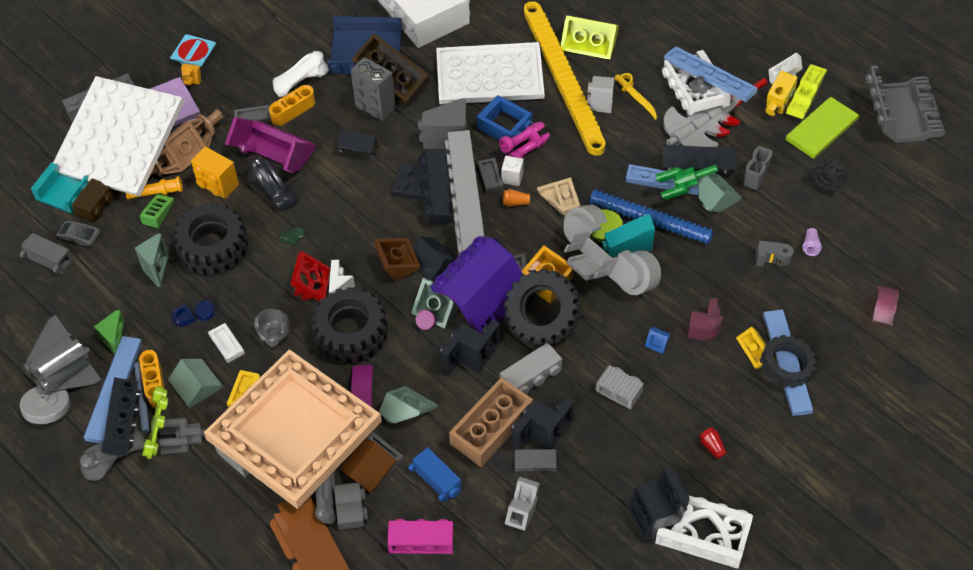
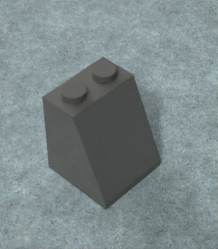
(440, 121)

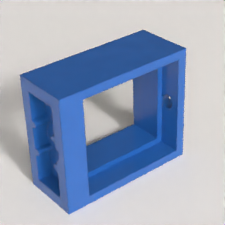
(493, 109)

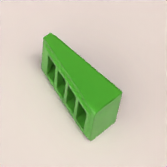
(156, 221)

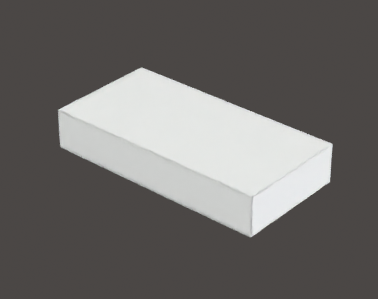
(226, 342)

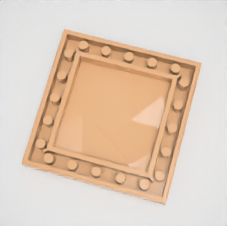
(293, 428)

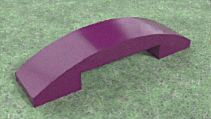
(362, 383)

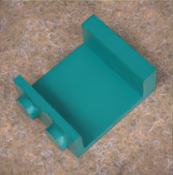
(58, 189)

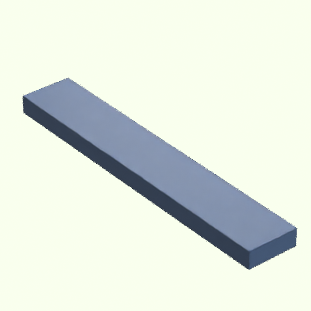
(711, 74)
(120, 368)
(797, 397)

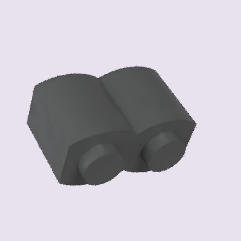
(757, 167)
(349, 506)

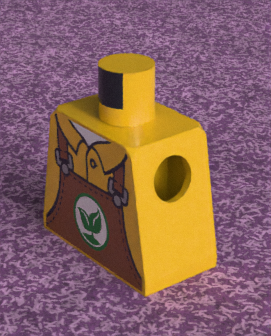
(781, 93)

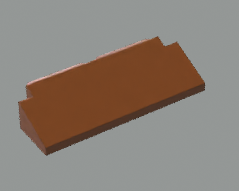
(306, 538)

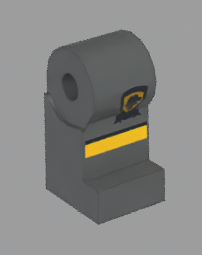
(773, 253)

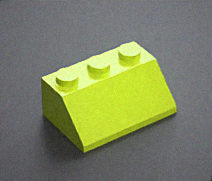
(589, 37)

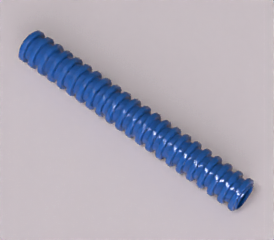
(658, 218)

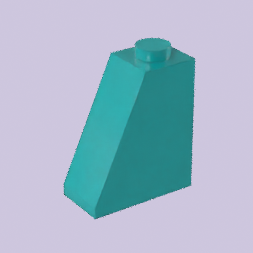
(631, 236)

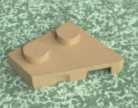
(560, 195)

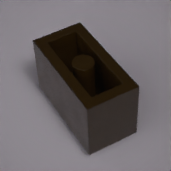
(93, 200)

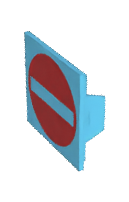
(193, 50)

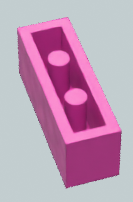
(420, 536)

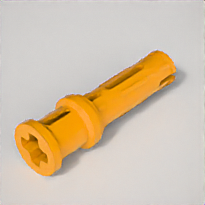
(163, 187)

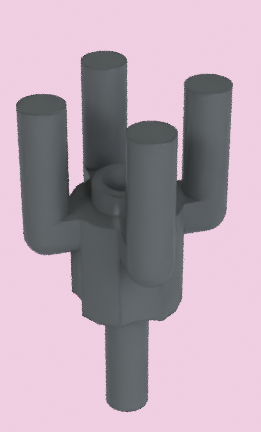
(185, 435)

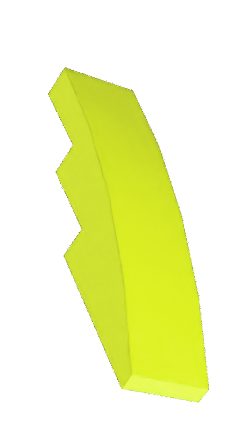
(806, 91)

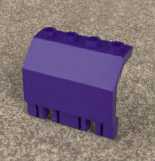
(479, 281)

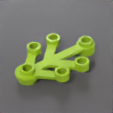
(150, 445)

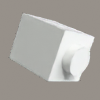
(512, 171)

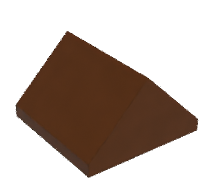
(397, 257)
(368, 464)

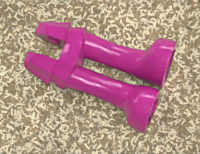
(530, 133)

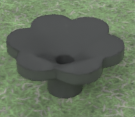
(699, 85)

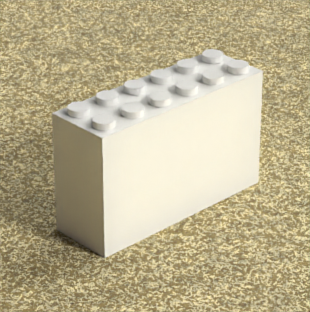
(428, 19)

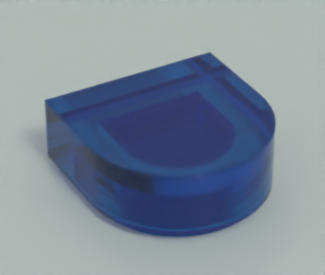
(182, 316)

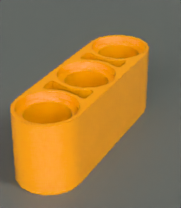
(292, 105)
(151, 371)

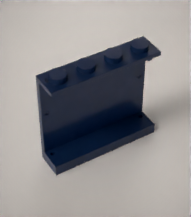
(353, 32)

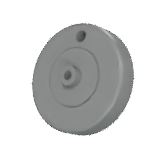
(44, 406)

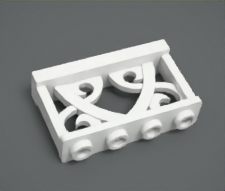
(713, 97)
(705, 549)

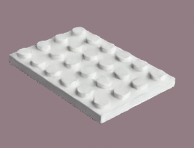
(490, 71)

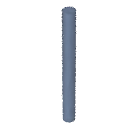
(142, 402)

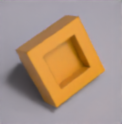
(190, 74)

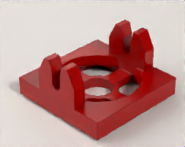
(314, 266)

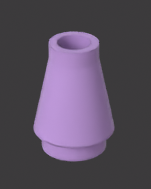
(812, 243)

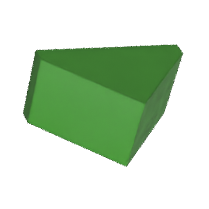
(111, 330)

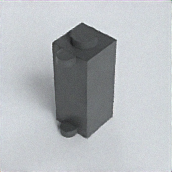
(46, 253)

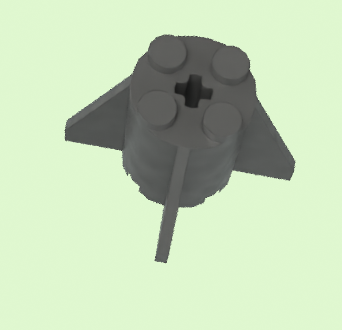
(58, 360)

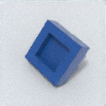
(657, 340)

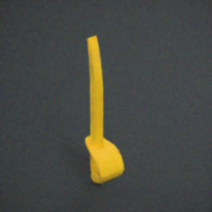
(628, 86)

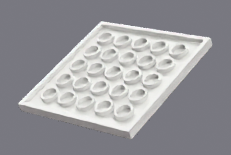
(118, 134)

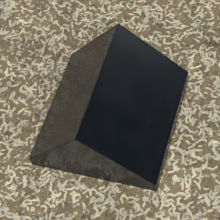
(432, 257)

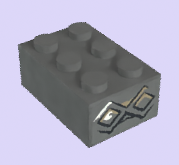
(373, 88)

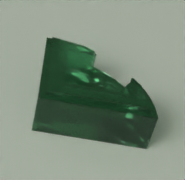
(292, 237)

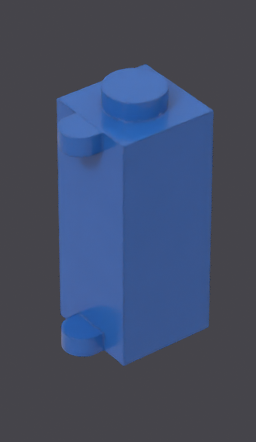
(437, 475)

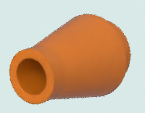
(515, 198)

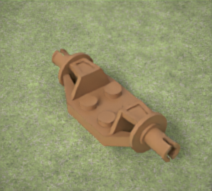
(186, 143)

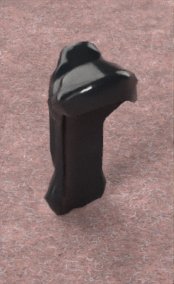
(264, 174)

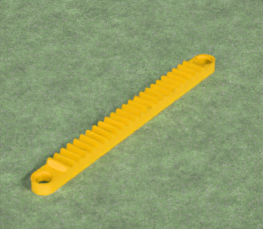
(564, 78)

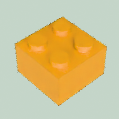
(215, 172)
(551, 261)

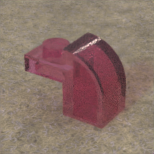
(885, 304)
(704, 325)

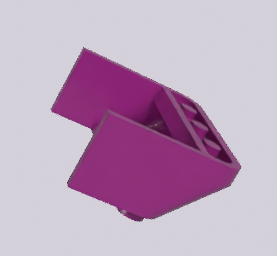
(270, 142)

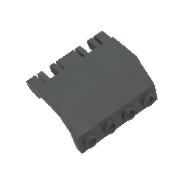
(905, 109)

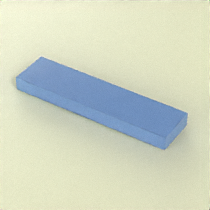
(646, 177)

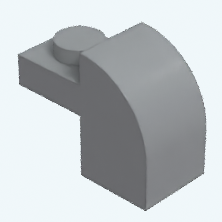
(523, 504)

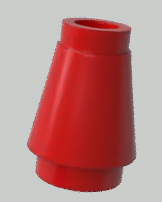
(712, 441)

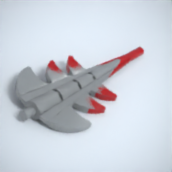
(692, 130)

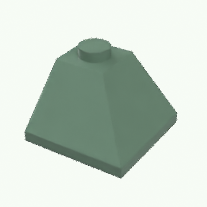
(716, 193)
(404, 404)

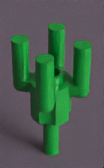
(682, 179)

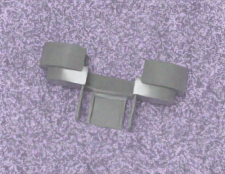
(633, 271)

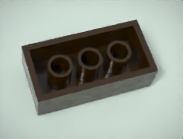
(407, 77)

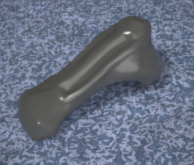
(97, 464)
(325, 501)

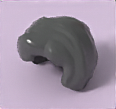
(272, 326)

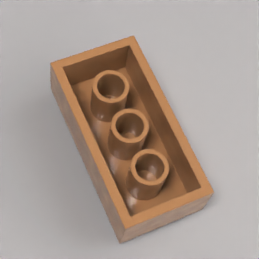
(489, 422)

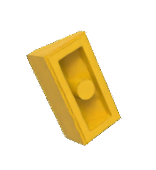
(752, 345)

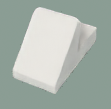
(790, 65)
(337, 278)

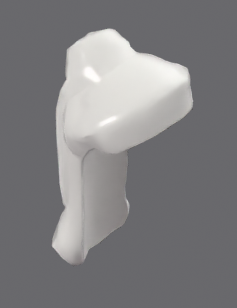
(309, 66)

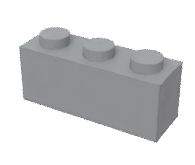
(533, 368)

